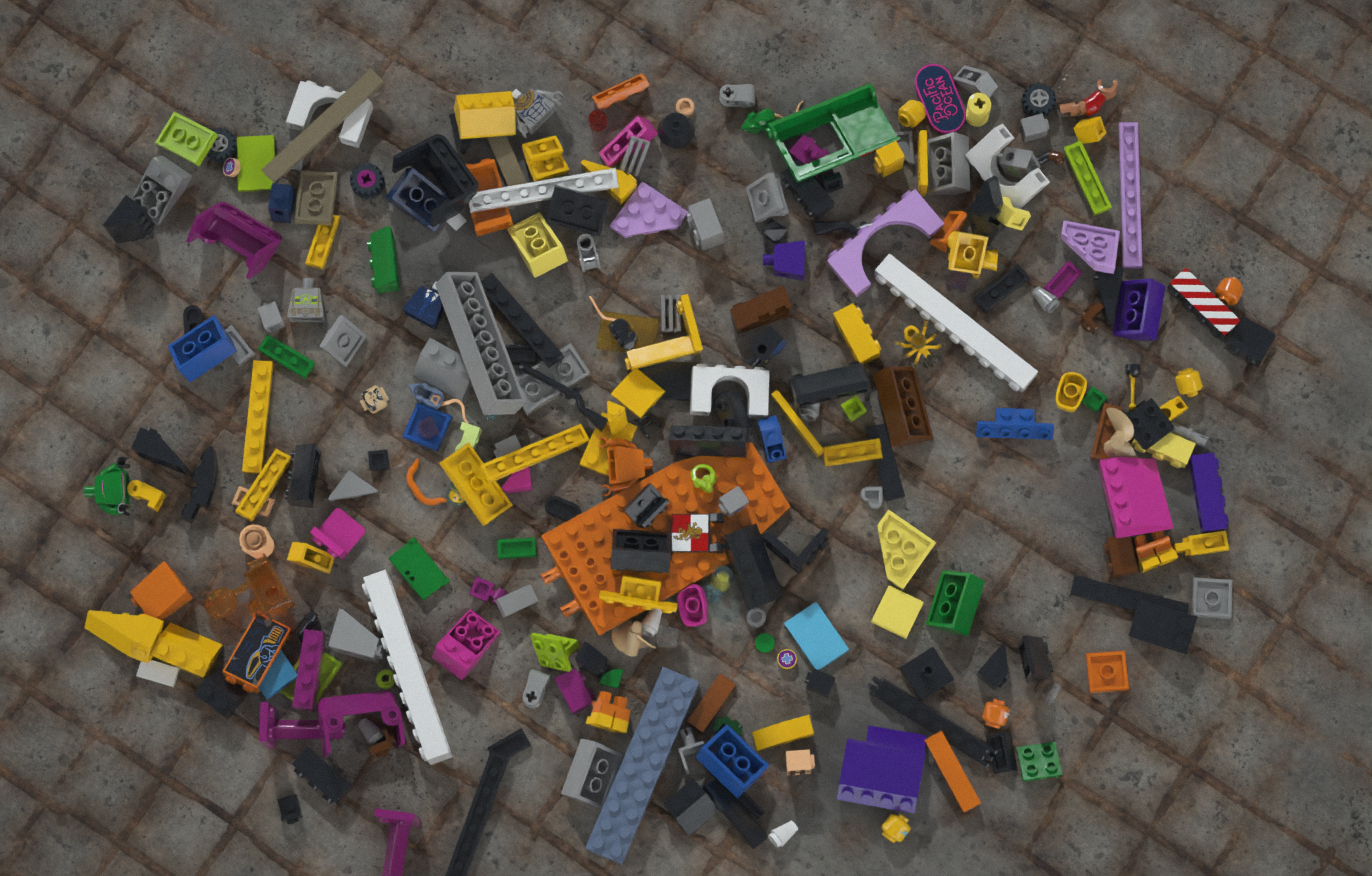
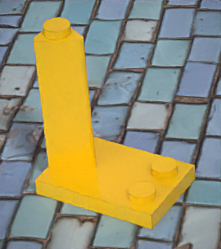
(672, 348)
(617, 427)

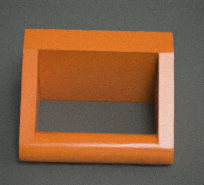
(953, 222)

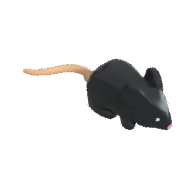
(620, 330)

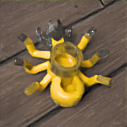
(918, 343)

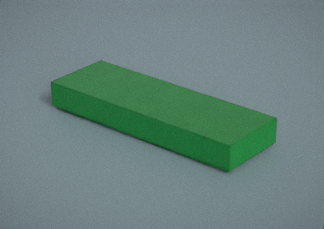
(286, 356)

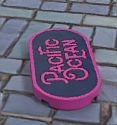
(940, 98)

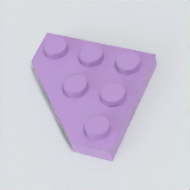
(647, 213)
(1093, 244)

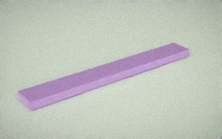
(1130, 195)

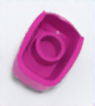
(693, 605)

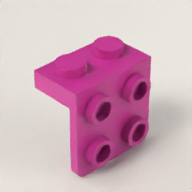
(338, 534)

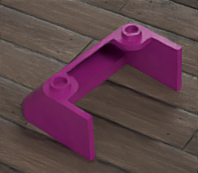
(239, 233)
(333, 708)

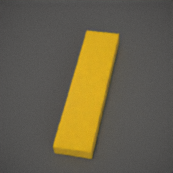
(797, 423)
(263, 485)

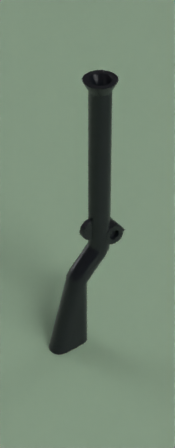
(824, 227)
(596, 419)

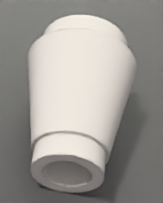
(651, 622)
(782, 834)

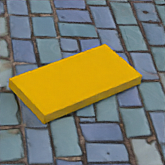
(484, 499)

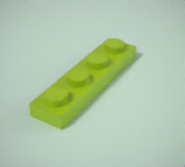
(1087, 178)

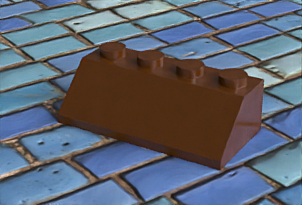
(903, 405)

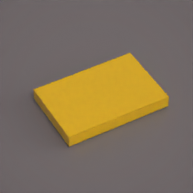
(922, 163)

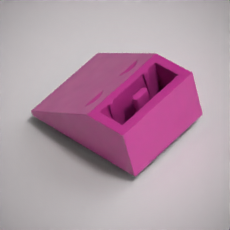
(465, 644)

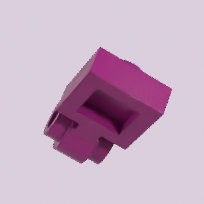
(484, 590)

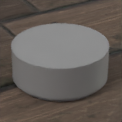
(756, 617)

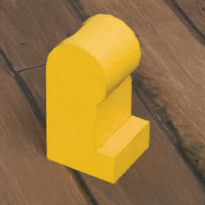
(1174, 408)
(141, 490)

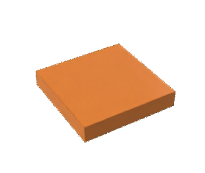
(1107, 671)

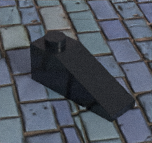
(1108, 291)
(592, 660)

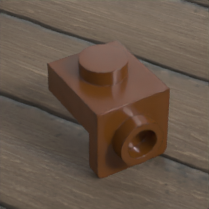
(1091, 313)
(381, 749)

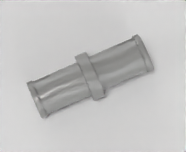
(1190, 435)

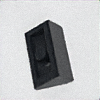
(1005, 759)

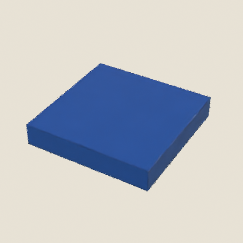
(440, 419)

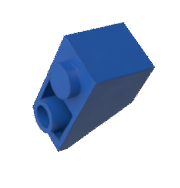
(772, 438)

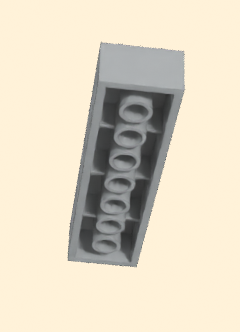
(480, 343)

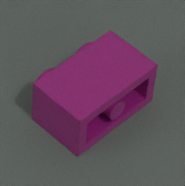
(574, 690)

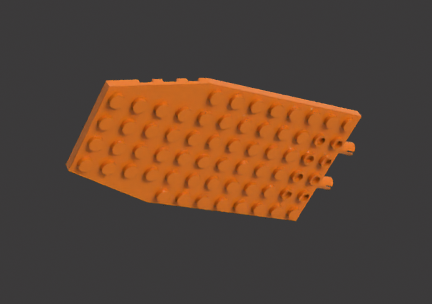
(584, 543)

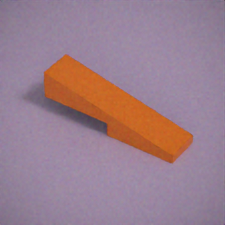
(952, 771)

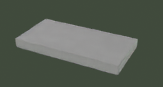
(567, 371)

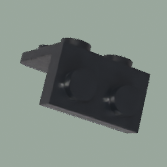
(1250, 342)
(1149, 423)

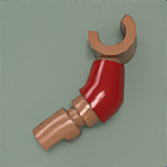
(1091, 104)

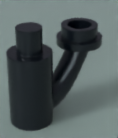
(307, 622)

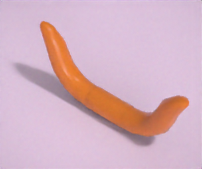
(416, 491)

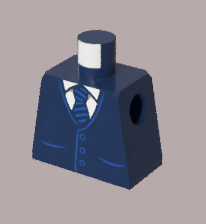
(425, 306)

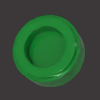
(764, 643)

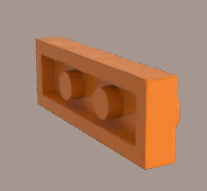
(621, 91)

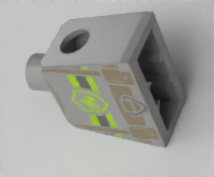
(1017, 162)
(306, 303)

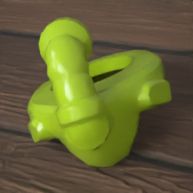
(708, 480)

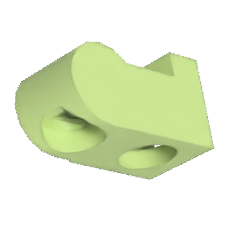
(471, 435)

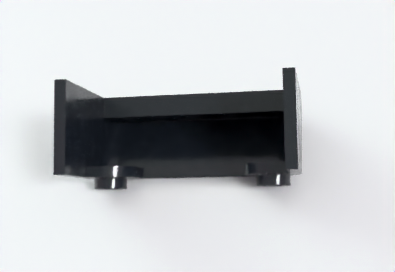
(449, 169)
(829, 385)

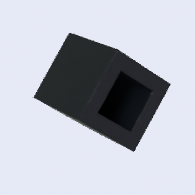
(819, 682)

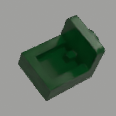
(722, 722)

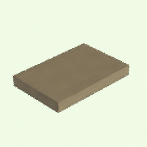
(316, 197)

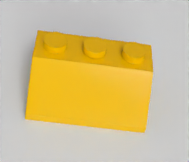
(485, 115)
(187, 650)

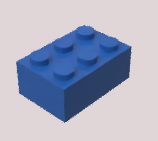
(732, 761)

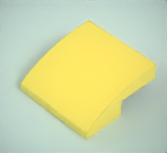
(897, 612)

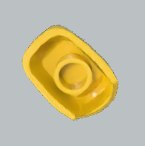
(1070, 391)

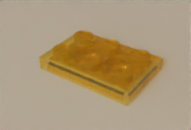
(645, 328)

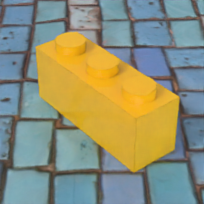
(857, 334)

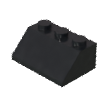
(129, 222)
(303, 475)
(641, 551)

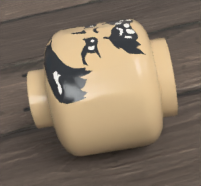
(374, 399)

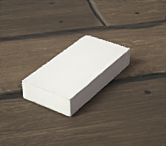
(158, 673)

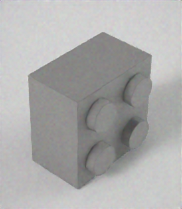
(705, 224)

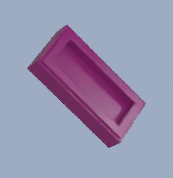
(1063, 280)

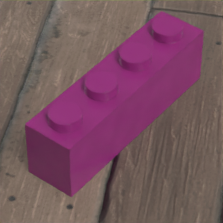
(309, 670)

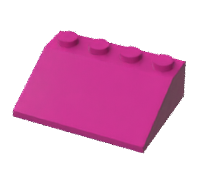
(1134, 496)

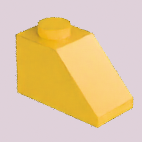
(310, 557)

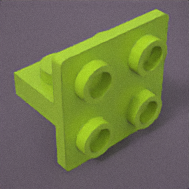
(554, 650)

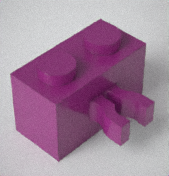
(807, 151)

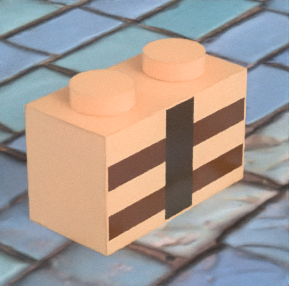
(799, 762)

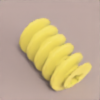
(978, 109)

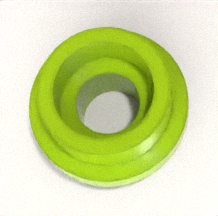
(385, 685)

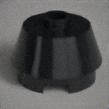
(676, 130)

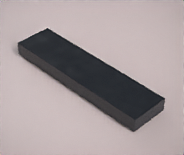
(887, 465)
(735, 813)

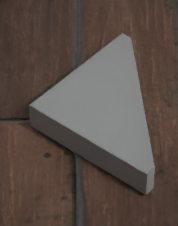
(906, 146)
(351, 487)

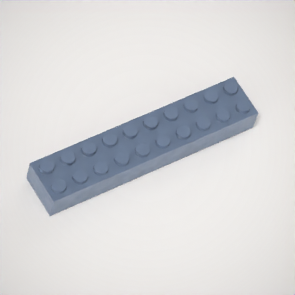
(642, 766)

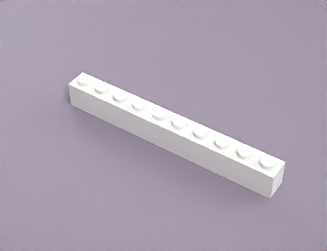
(955, 323)

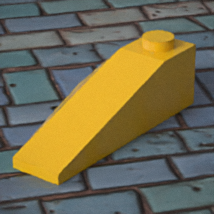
(126, 632)

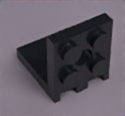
(805, 558)

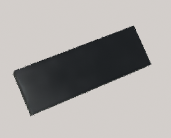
(1001, 288)

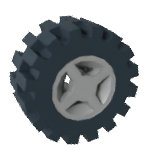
(1038, 93)
(227, 141)

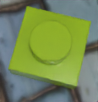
(853, 408)

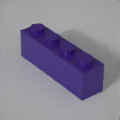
(1208, 493)

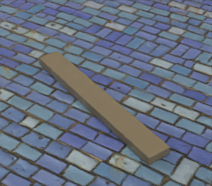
(322, 126)

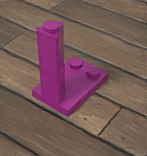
(275, 729)
(397, 838)

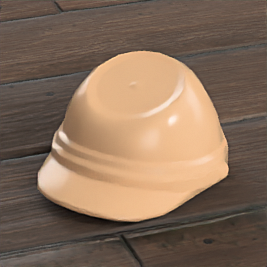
(256, 541)

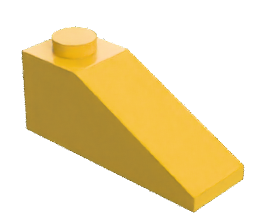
(626, 182)

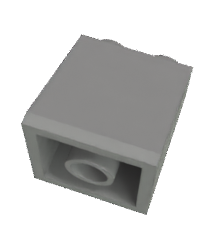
(354, 639)

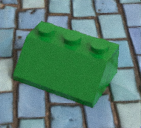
(384, 261)
(955, 602)

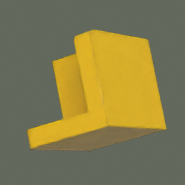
(1090, 130)

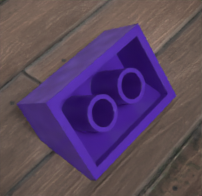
(1139, 309)
(896, 738)

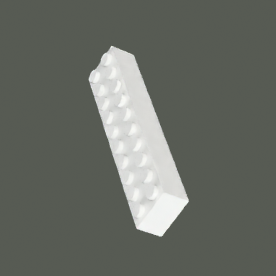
(408, 669)

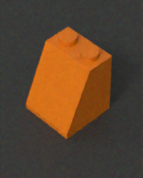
(160, 593)

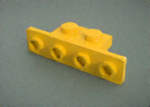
(639, 592)

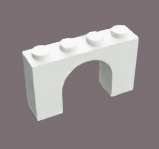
(311, 96)
(984, 159)
(754, 382)

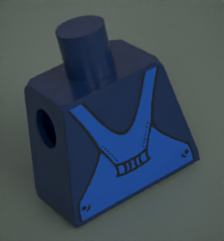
(281, 200)

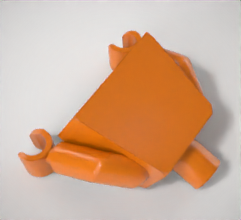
(625, 464)

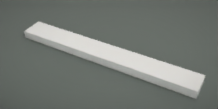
(542, 190)

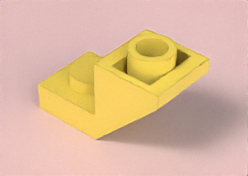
(1012, 216)

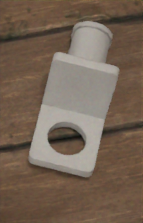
(690, 746)

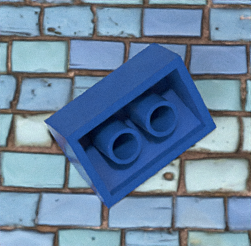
(202, 348)

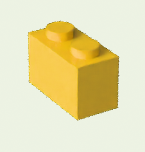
(888, 159)

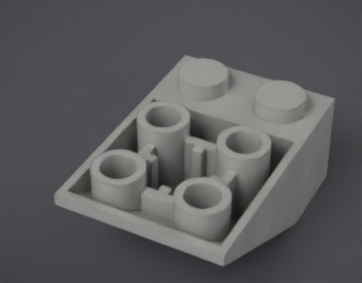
(161, 187)

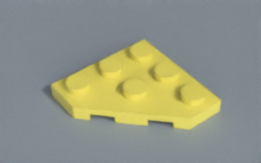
(902, 548)

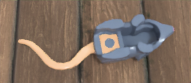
(432, 397)

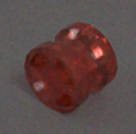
(595, 117)

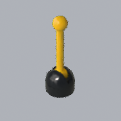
(1132, 372)

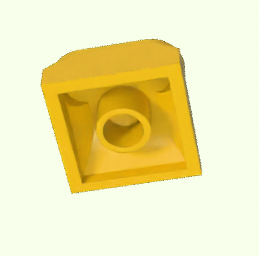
(966, 252)

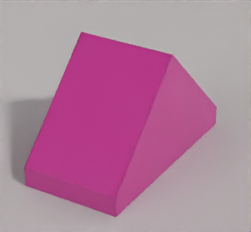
(518, 482)

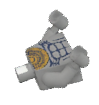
(534, 108)

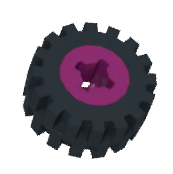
(370, 186)

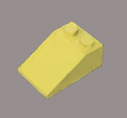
(537, 244)

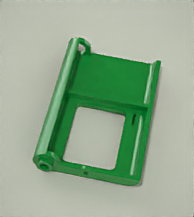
(854, 119)

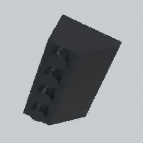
(752, 566)

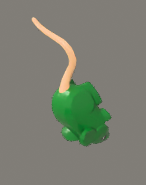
(759, 121)

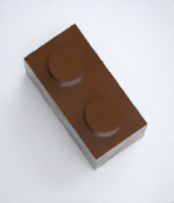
(1120, 557)

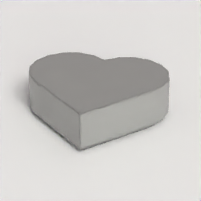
(872, 496)

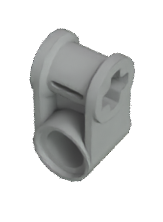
(740, 95)
(588, 256)
(536, 685)

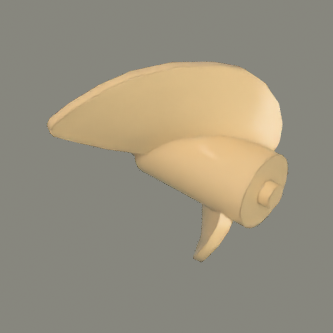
(1118, 444)
(628, 638)

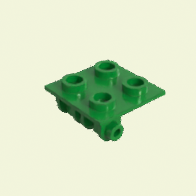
(1039, 761)

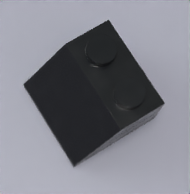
(221, 694)
(691, 807)

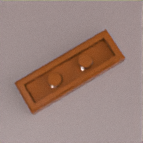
(1104, 433)
(711, 703)

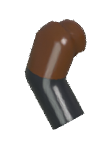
(1055, 156)

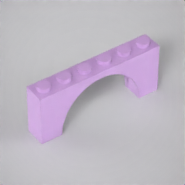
(909, 211)

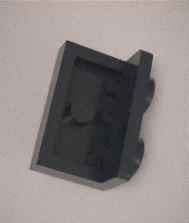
(646, 506)

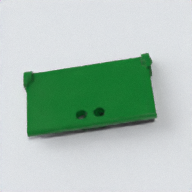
(422, 572)

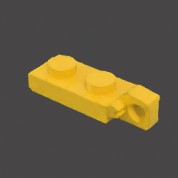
(1203, 544)

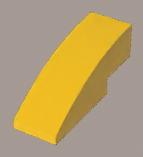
(783, 733)

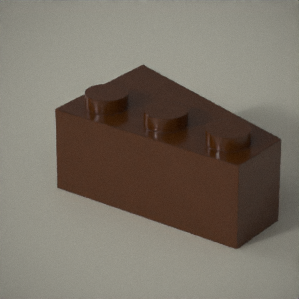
(761, 310)

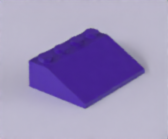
(881, 776)

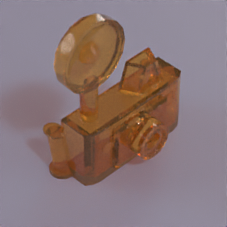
(267, 586)

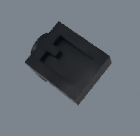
(290, 809)

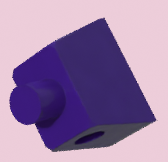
(787, 260)

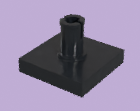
(927, 673)

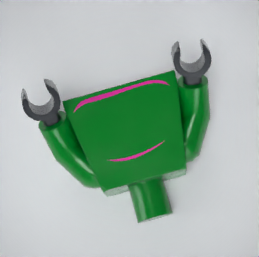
(111, 488)

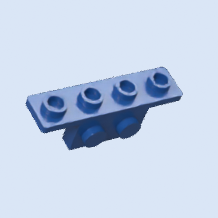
(1014, 424)

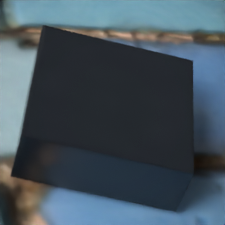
(378, 460)

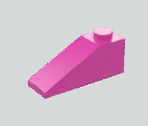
(616, 149)

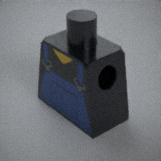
(772, 341)

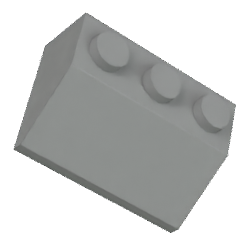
(948, 164)
(443, 370)
(592, 773)

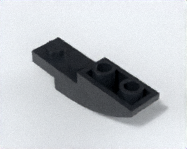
(205, 477)

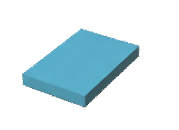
(816, 636)

